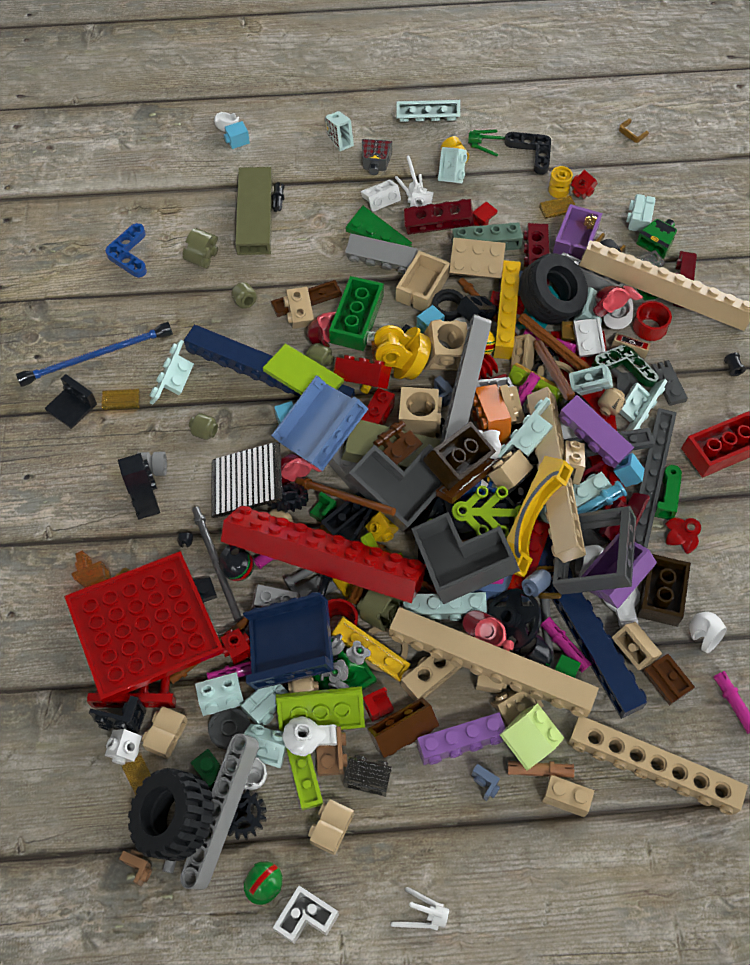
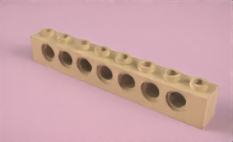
(733, 790)

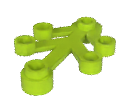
(486, 512)

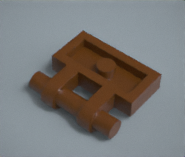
(401, 448)

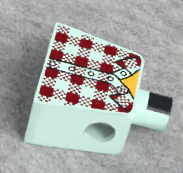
(337, 126)

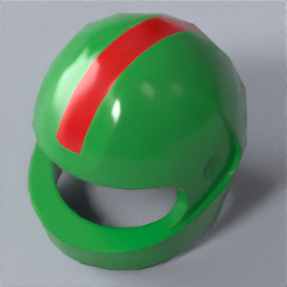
(263, 882)

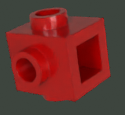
(583, 185)
(236, 645)

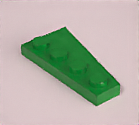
(370, 225)

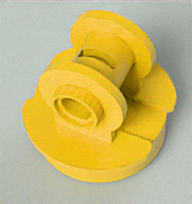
(404, 352)

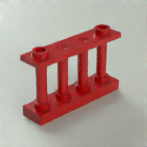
(149, 700)

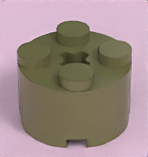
(200, 247)
(378, 609)

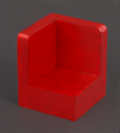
(484, 214)
(378, 704)

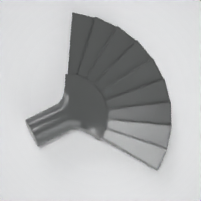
(624, 380)

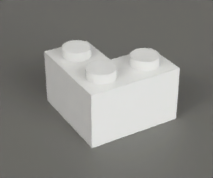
(304, 909)

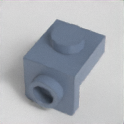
(445, 390)

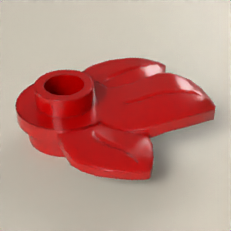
(682, 535)

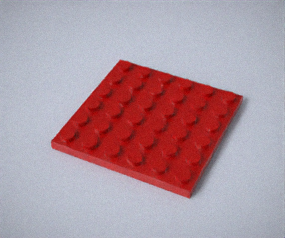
(142, 626)

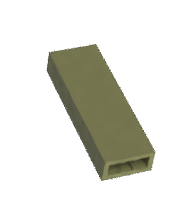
(254, 211)
(364, 435)

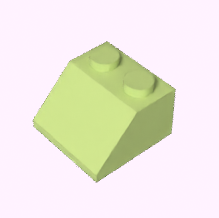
(531, 736)

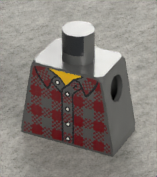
(376, 155)

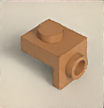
(135, 860)

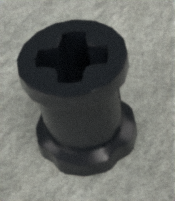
(734, 364)

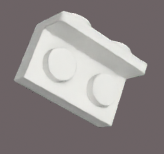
(381, 195)

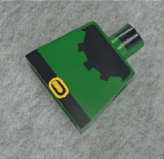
(658, 236)

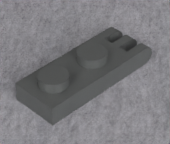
(673, 390)

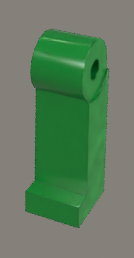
(672, 481)

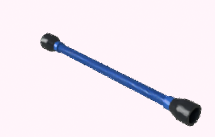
(27, 377)

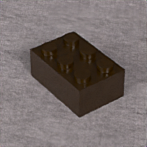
(459, 455)
(665, 591)

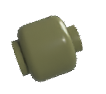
(244, 295)
(320, 354)
(203, 426)

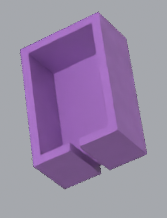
(573, 234)
(607, 564)

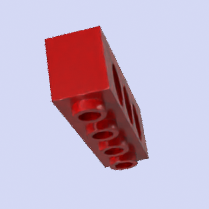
(380, 407)

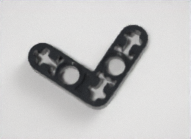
(539, 147)

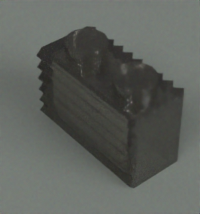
(367, 775)

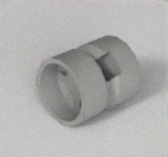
(157, 462)

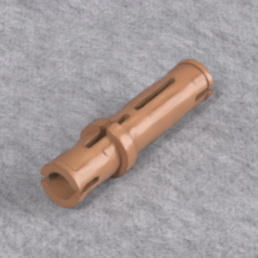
(542, 769)

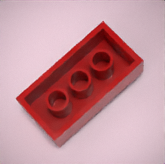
(719, 445)

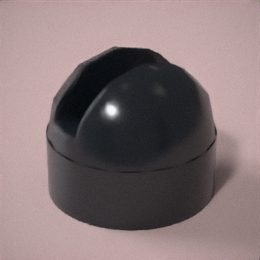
(184, 538)

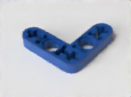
(138, 232)

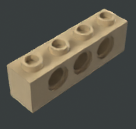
(437, 676)

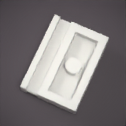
(589, 337)

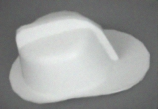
(620, 317)

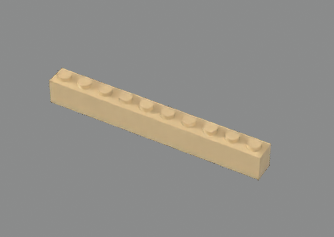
(666, 285)
(561, 506)
(493, 662)

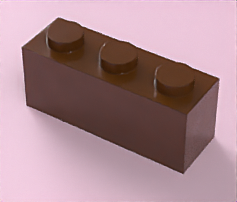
(403, 727)

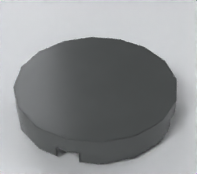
(225, 725)

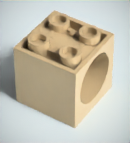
(454, 335)
(425, 401)

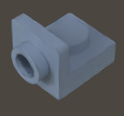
(486, 778)

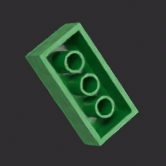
(356, 313)

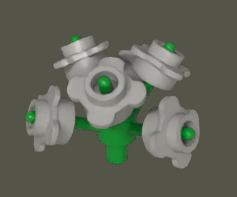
(348, 662)

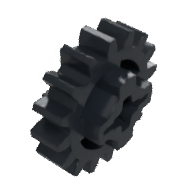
(292, 498)
(254, 823)

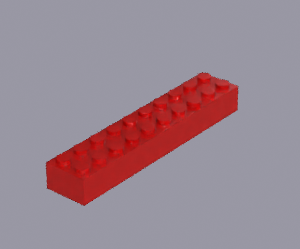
(324, 553)

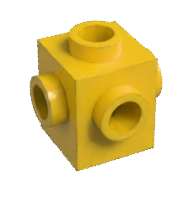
(381, 528)

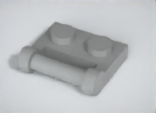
(308, 587)

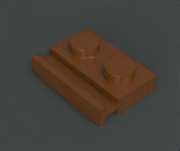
(668, 679)

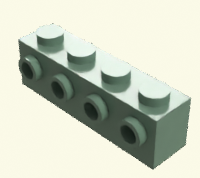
(505, 233)

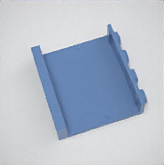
(319, 423)

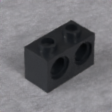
(476, 305)

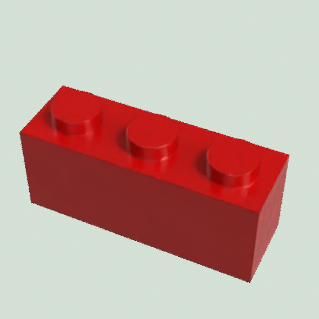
(362, 371)

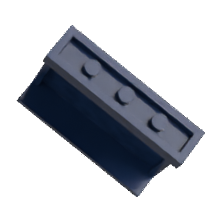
(289, 641)

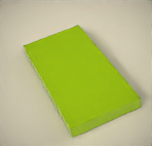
(298, 370)
(324, 707)

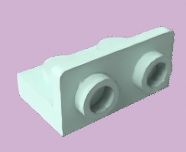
(452, 165)
(271, 745)

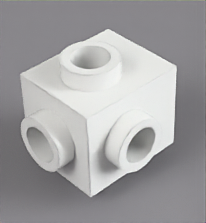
(422, 194)
(123, 746)

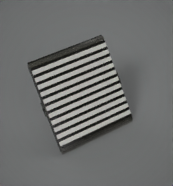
(246, 479)

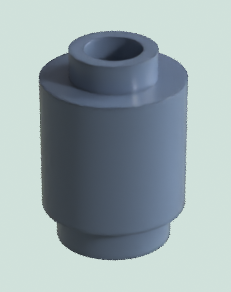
(536, 582)

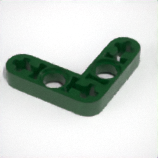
(644, 374)

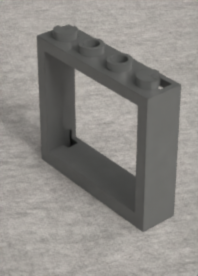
(623, 578)

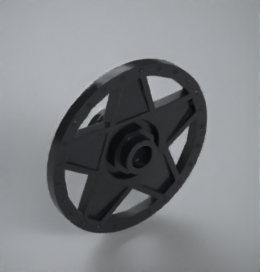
(516, 616)

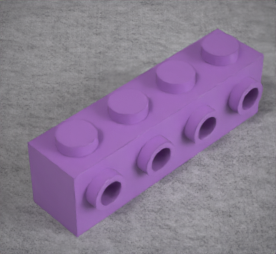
(595, 432)
(460, 739)

